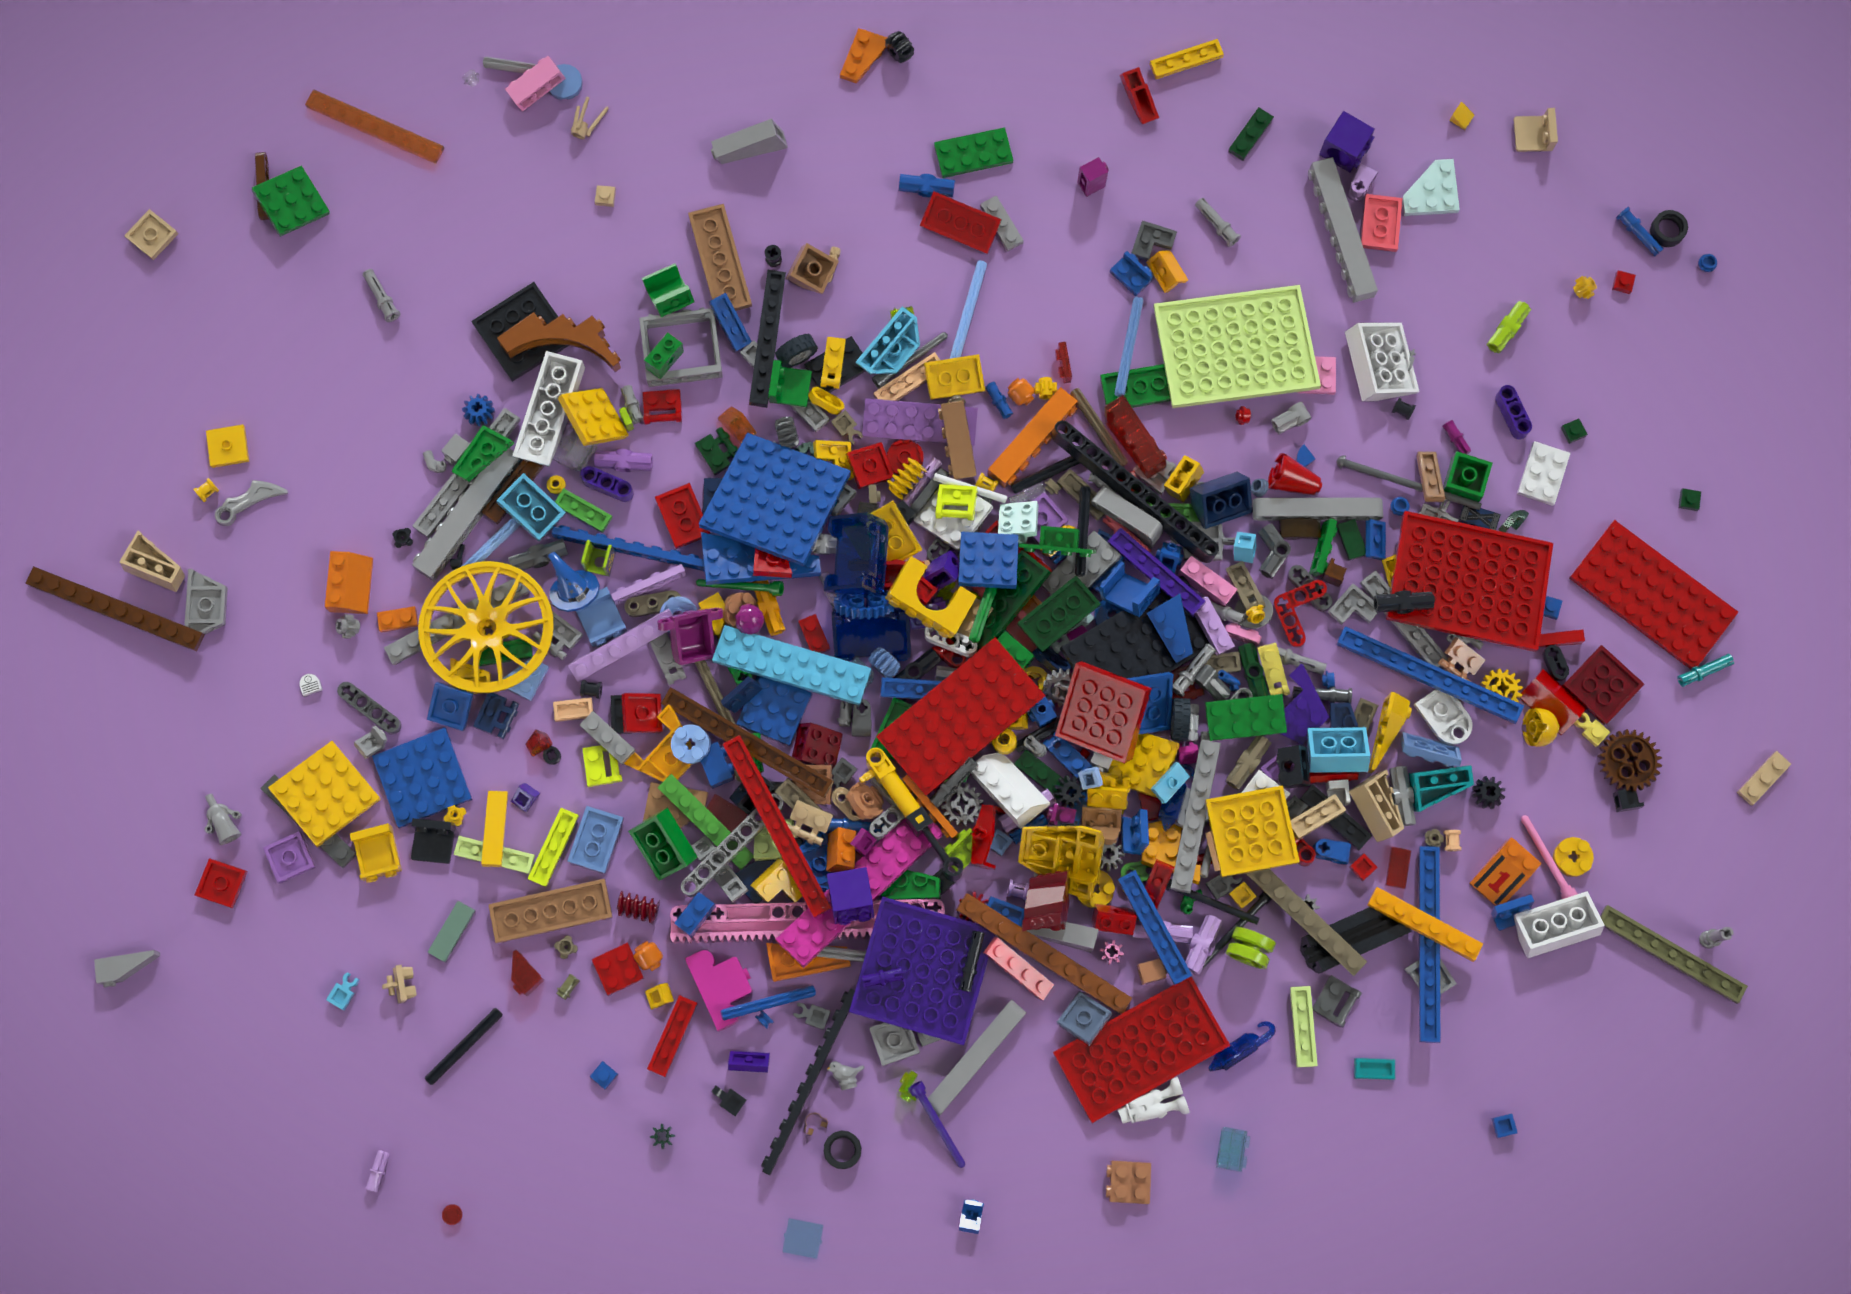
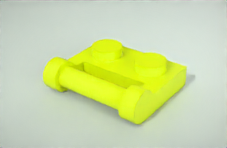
(956, 496)
(596, 769)

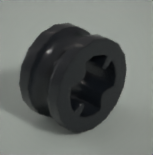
(557, 752)

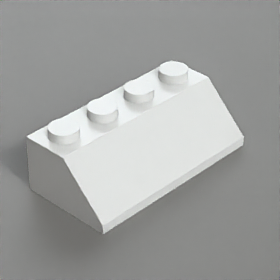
(1009, 788)
(1558, 924)

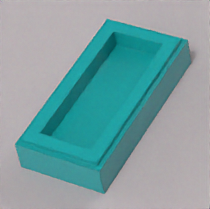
(1374, 1068)

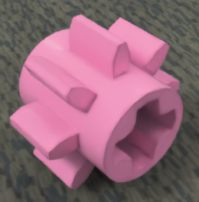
(1107, 955)

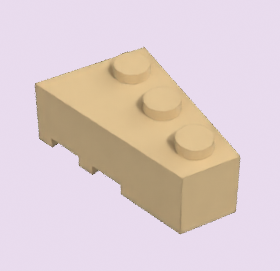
(151, 564)
(1377, 806)

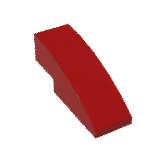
(1139, 95)

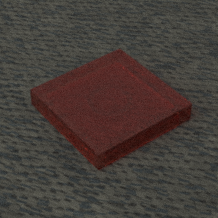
(726, 812)

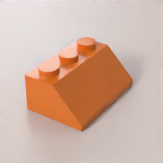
(348, 583)

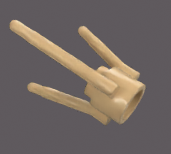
(580, 127)

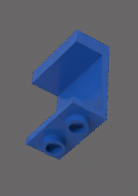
(1128, 591)

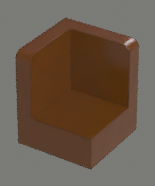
(1334, 573)

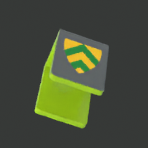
(590, 555)

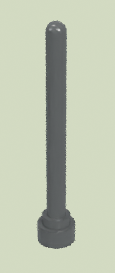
(881, 379)

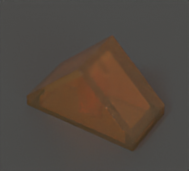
(736, 423)

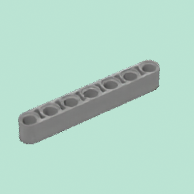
(1317, 508)
(722, 850)
(976, 1057)

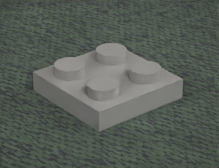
(893, 1042)

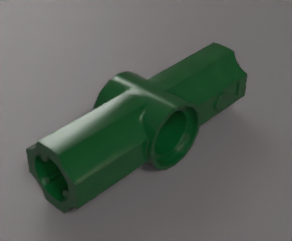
(1251, 661)

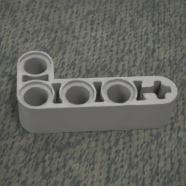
(1129, 516)

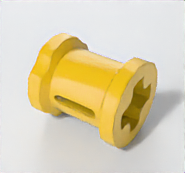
(982, 478)
(206, 489)

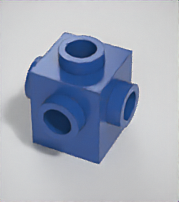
(1169, 555)
(1042, 718)

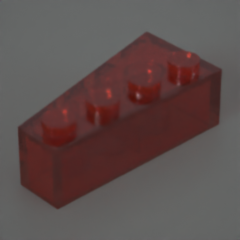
(1134, 437)

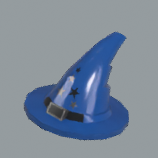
(572, 588)

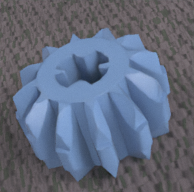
(884, 662)

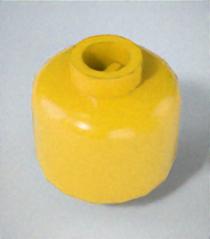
(1005, 748)

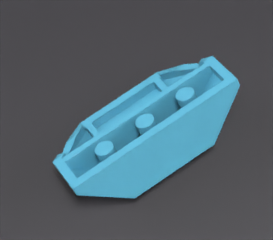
(892, 345)

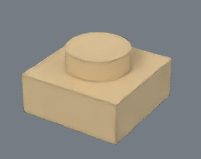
(605, 196)

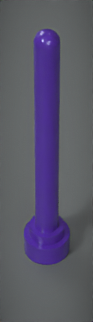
(919, 1092)

